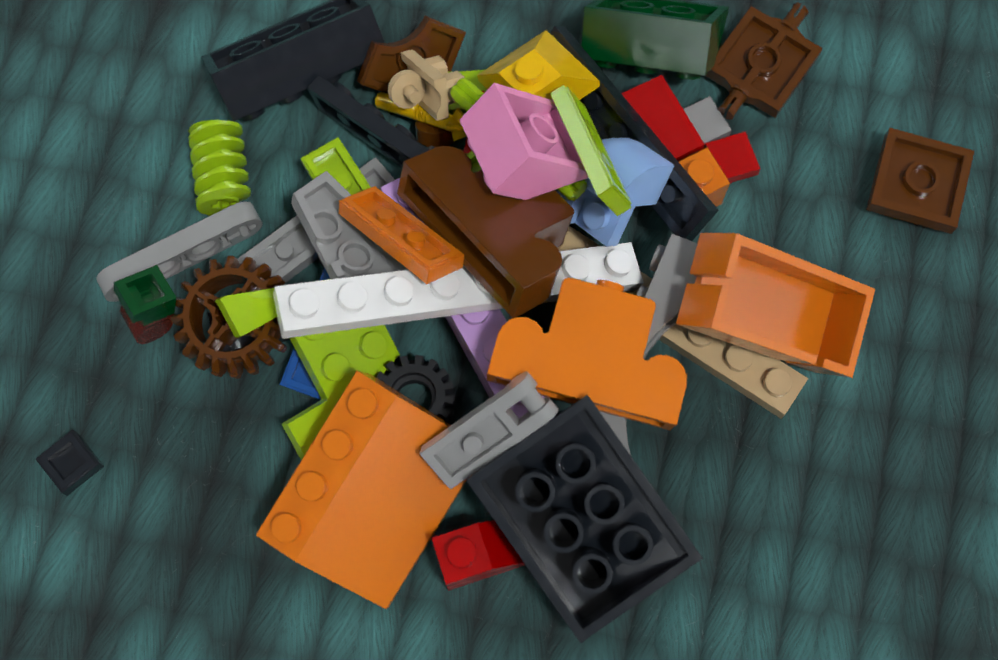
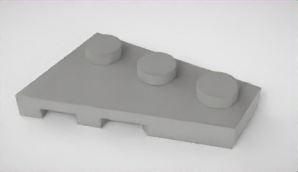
(337, 242)

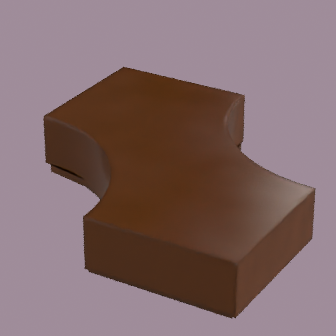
(428, 40)

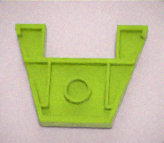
(327, 357)

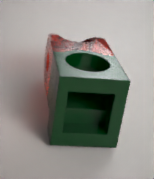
(146, 304)

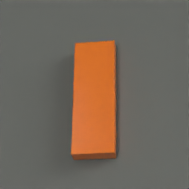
(401, 234)

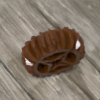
(202, 295)

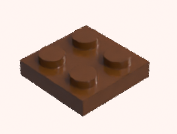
(920, 180)

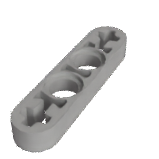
(186, 246)

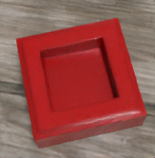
(734, 156)

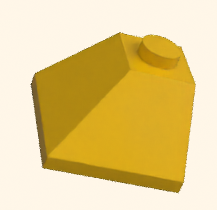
(540, 69)

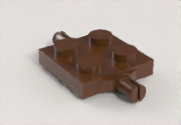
(764, 61)

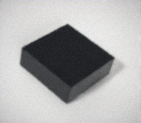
(69, 462)

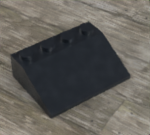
(584, 518)

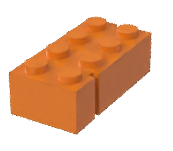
(775, 304)

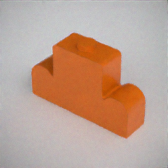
(595, 351)

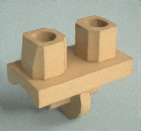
(424, 84)

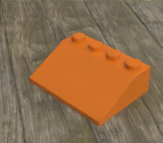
(364, 493)

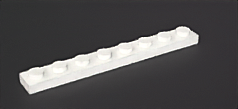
(404, 297)

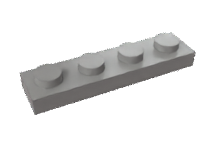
(289, 247)

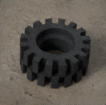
(428, 375)

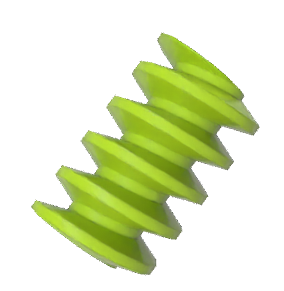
(218, 165)

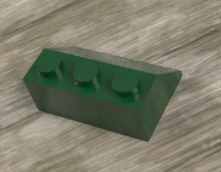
(654, 35)

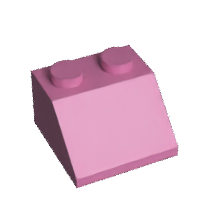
(521, 143)

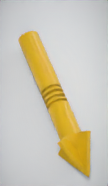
(419, 114)

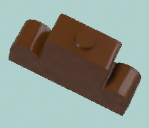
(503, 239)

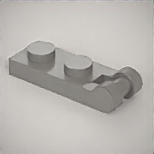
(488, 431)

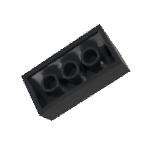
(291, 54)

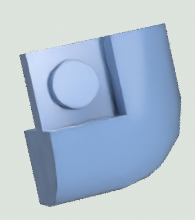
(643, 177)

